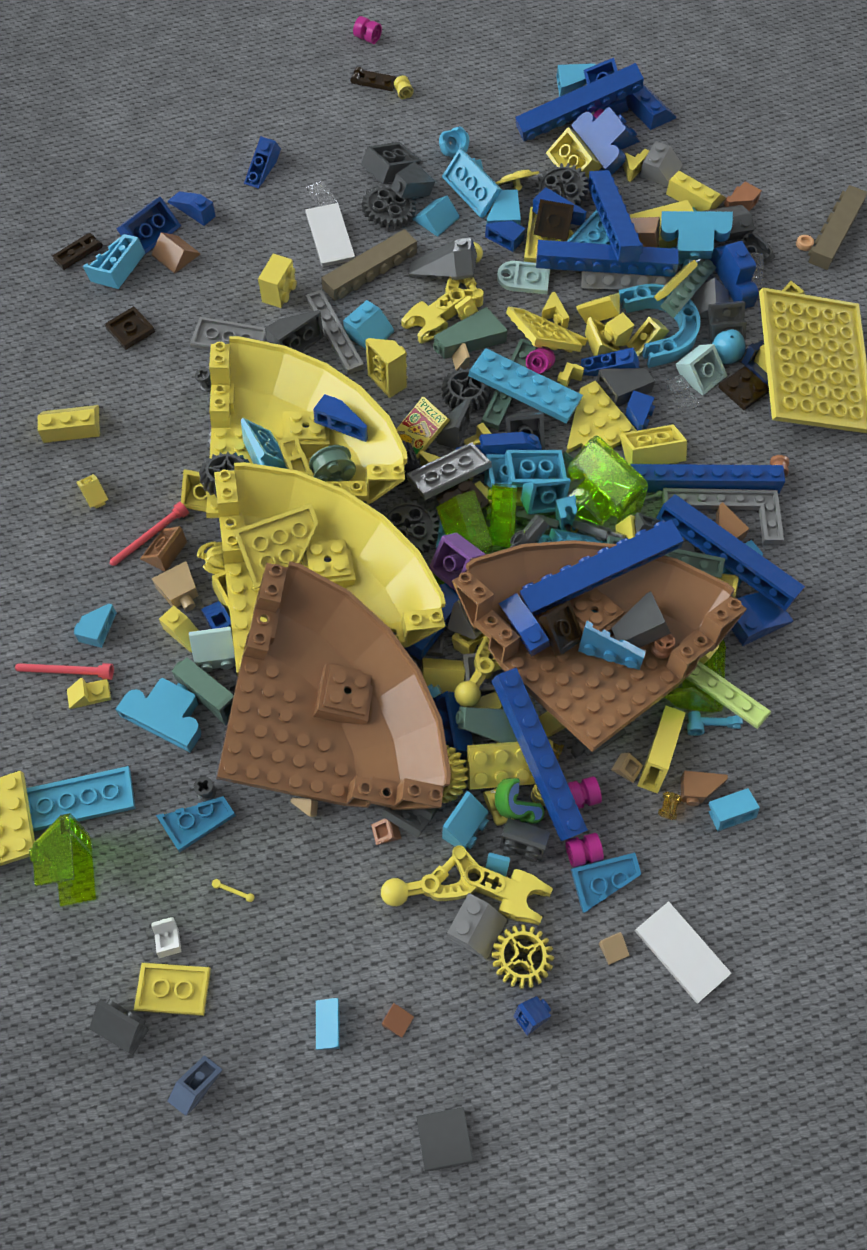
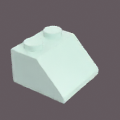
(702, 368)
(213, 648)

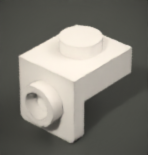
(166, 937)

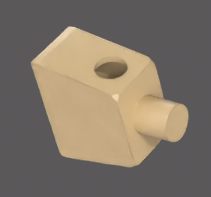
(177, 586)

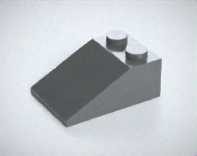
(387, 160)
(296, 331)

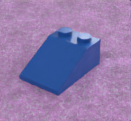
(759, 619)

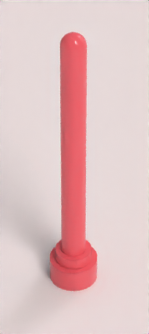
(177, 512)
(104, 671)

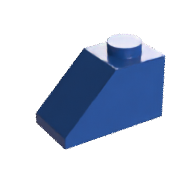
(506, 234)

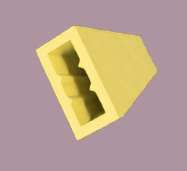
(661, 749)

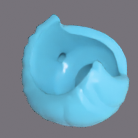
(459, 139)
(730, 346)

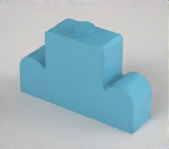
(695, 231)
(164, 713)

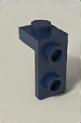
(749, 358)

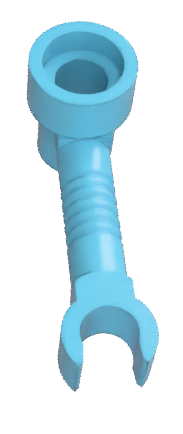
(697, 723)

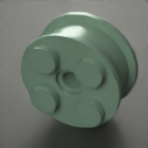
(332, 464)

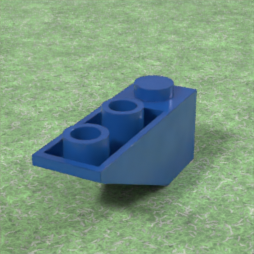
(262, 162)
(614, 360)

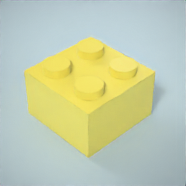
(277, 281)

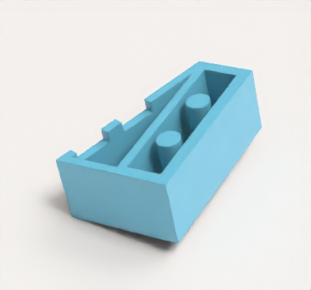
(117, 263)

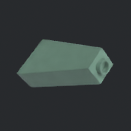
(476, 331)
(206, 689)
(487, 723)

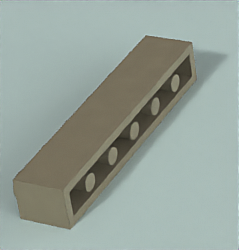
(837, 227)
(369, 265)

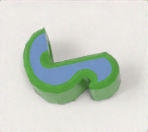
(509, 807)

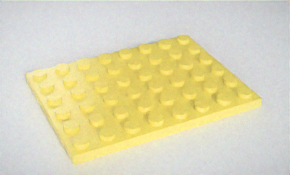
(815, 360)

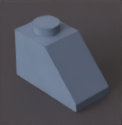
(194, 1085)

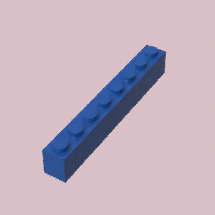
(584, 99)
(614, 216)
(601, 258)
(711, 476)
(739, 557)
(602, 567)
(539, 754)

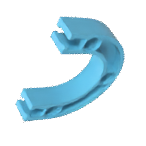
(671, 348)

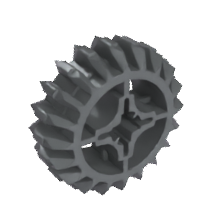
(464, 388)
(217, 464)

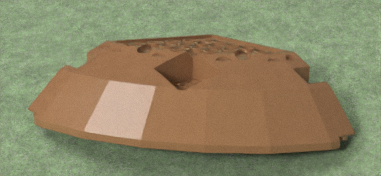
(582, 690)
(299, 728)

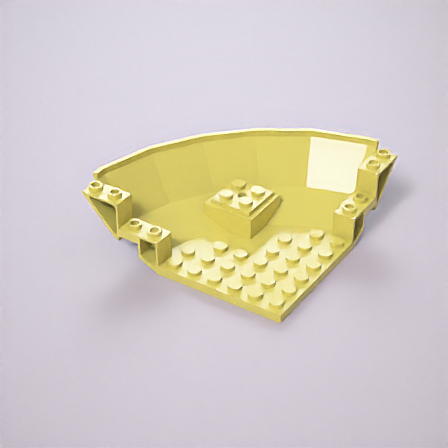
(279, 391)
(363, 546)

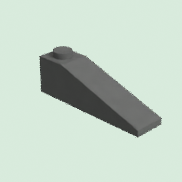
(451, 260)

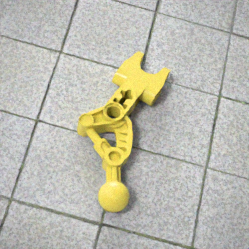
(434, 317)
(468, 692)
(511, 892)

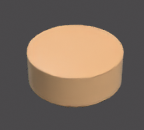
(804, 242)

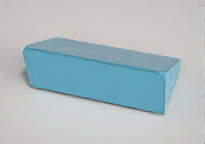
(327, 1024)

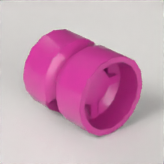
(367, 30)
(540, 360)
(586, 792)
(584, 850)

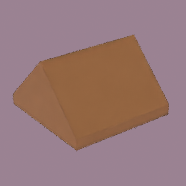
(648, 230)
(173, 252)
(165, 548)

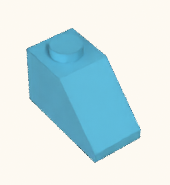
(95, 626)

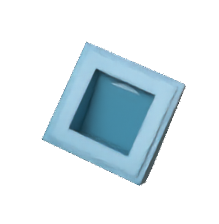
(498, 863)

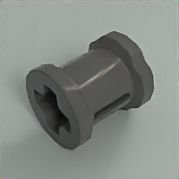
(198, 376)
(204, 782)

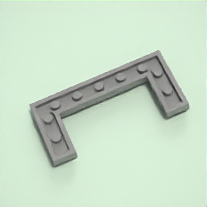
(736, 499)

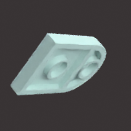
(523, 277)

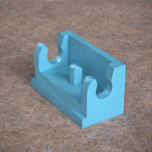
(566, 511)
(733, 809)

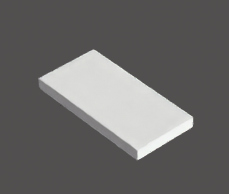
(330, 234)
(683, 952)

